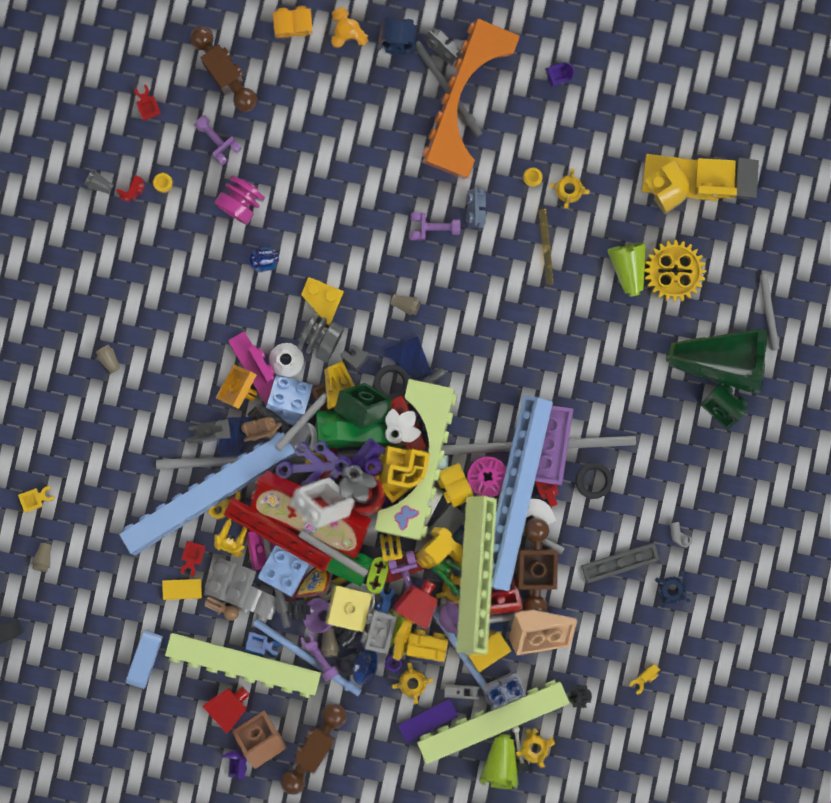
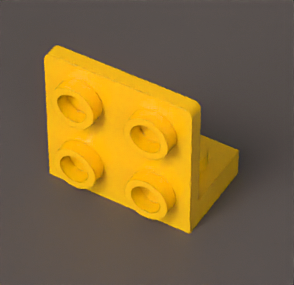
(716, 178)

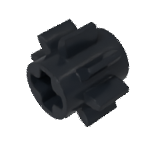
(299, 610)
(347, 637)
(580, 696)

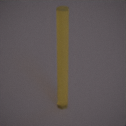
(546, 247)

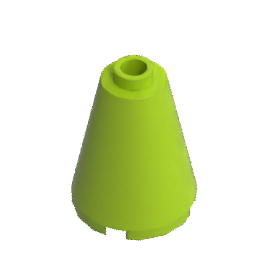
(629, 266)
(501, 764)

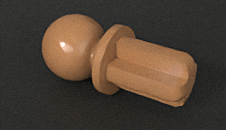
(230, 612)

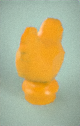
(346, 29)

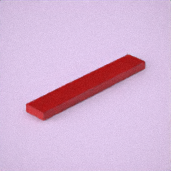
(277, 534)

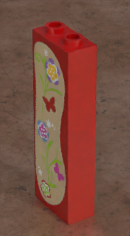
(274, 501)

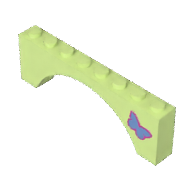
(409, 516)

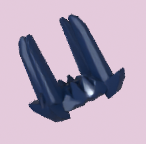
(663, 585)

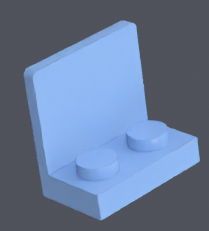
(289, 398)
(283, 571)

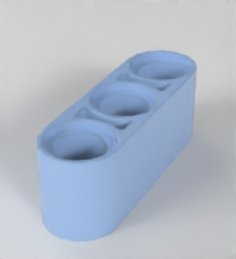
(144, 659)

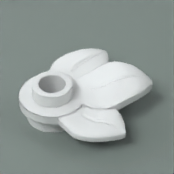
(403, 424)

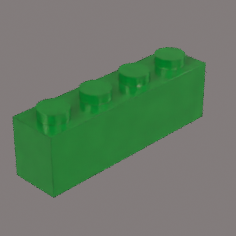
(339, 569)

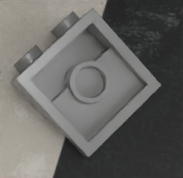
(230, 582)

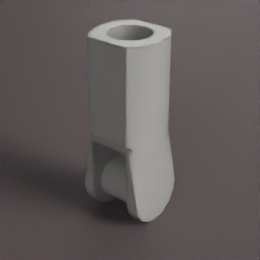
(457, 691)

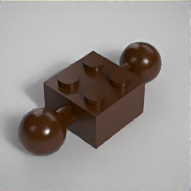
(222, 70)
(536, 566)
(314, 751)

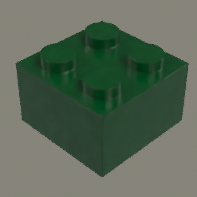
(363, 405)

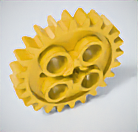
(675, 288)

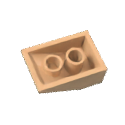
(540, 631)

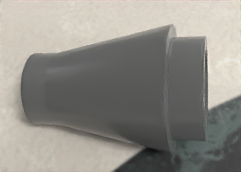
(97, 182)

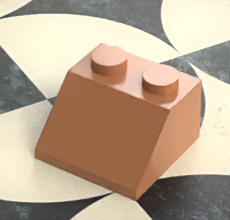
(259, 739)

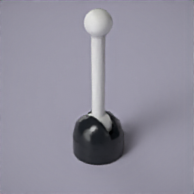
(521, 764)

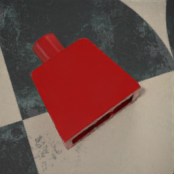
(417, 604)
(227, 707)

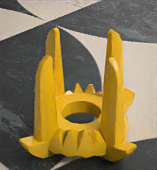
(562, 195)
(228, 545)
(446, 590)
(422, 683)
(533, 739)

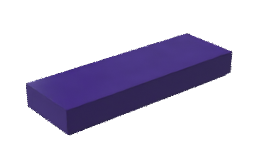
(428, 720)

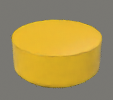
(163, 182)

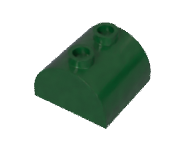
(725, 406)

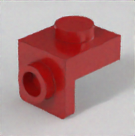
(137, 187)

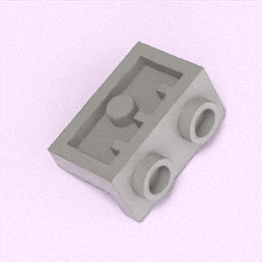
(378, 631)

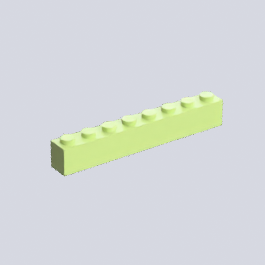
(476, 575)
(243, 664)
(492, 722)

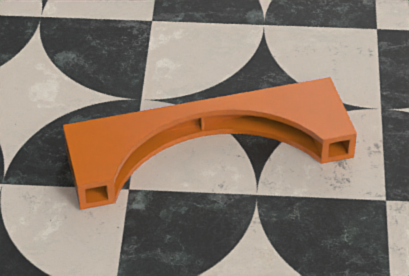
(446, 146)

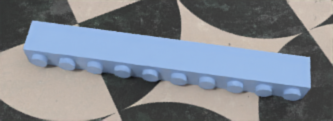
(518, 487)
(205, 495)

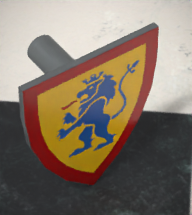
(313, 584)

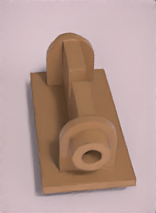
(263, 428)

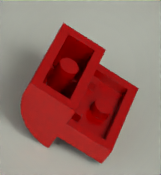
(505, 601)

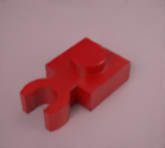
(147, 106)
(193, 555)

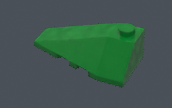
(343, 433)

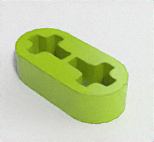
(373, 574)

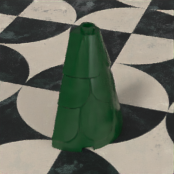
(724, 358)

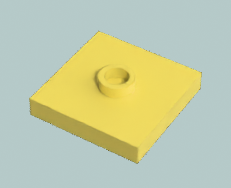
(348, 608)

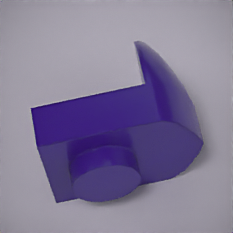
(560, 73)
(237, 764)

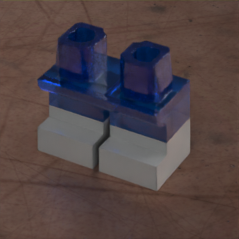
(506, 692)

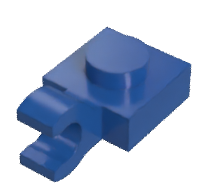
(384, 603)

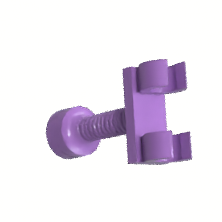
(203, 124)
(454, 226)
(403, 568)
(329, 672)

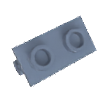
(474, 217)

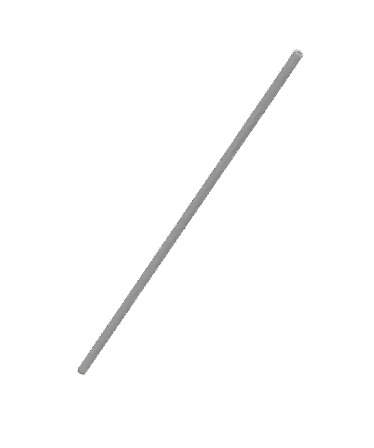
(449, 450)

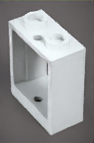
(330, 492)

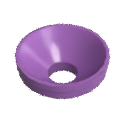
(449, 617)
(314, 622)

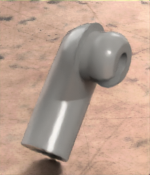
(678, 537)

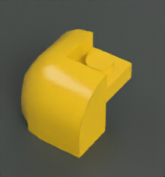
(668, 186)
(403, 467)

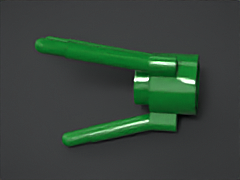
(444, 570)

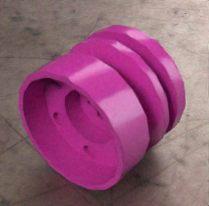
(239, 200)
(475, 476)

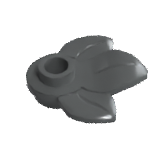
(356, 487)

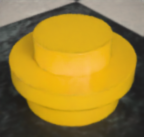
(532, 177)

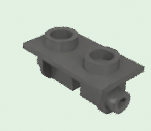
(436, 40)

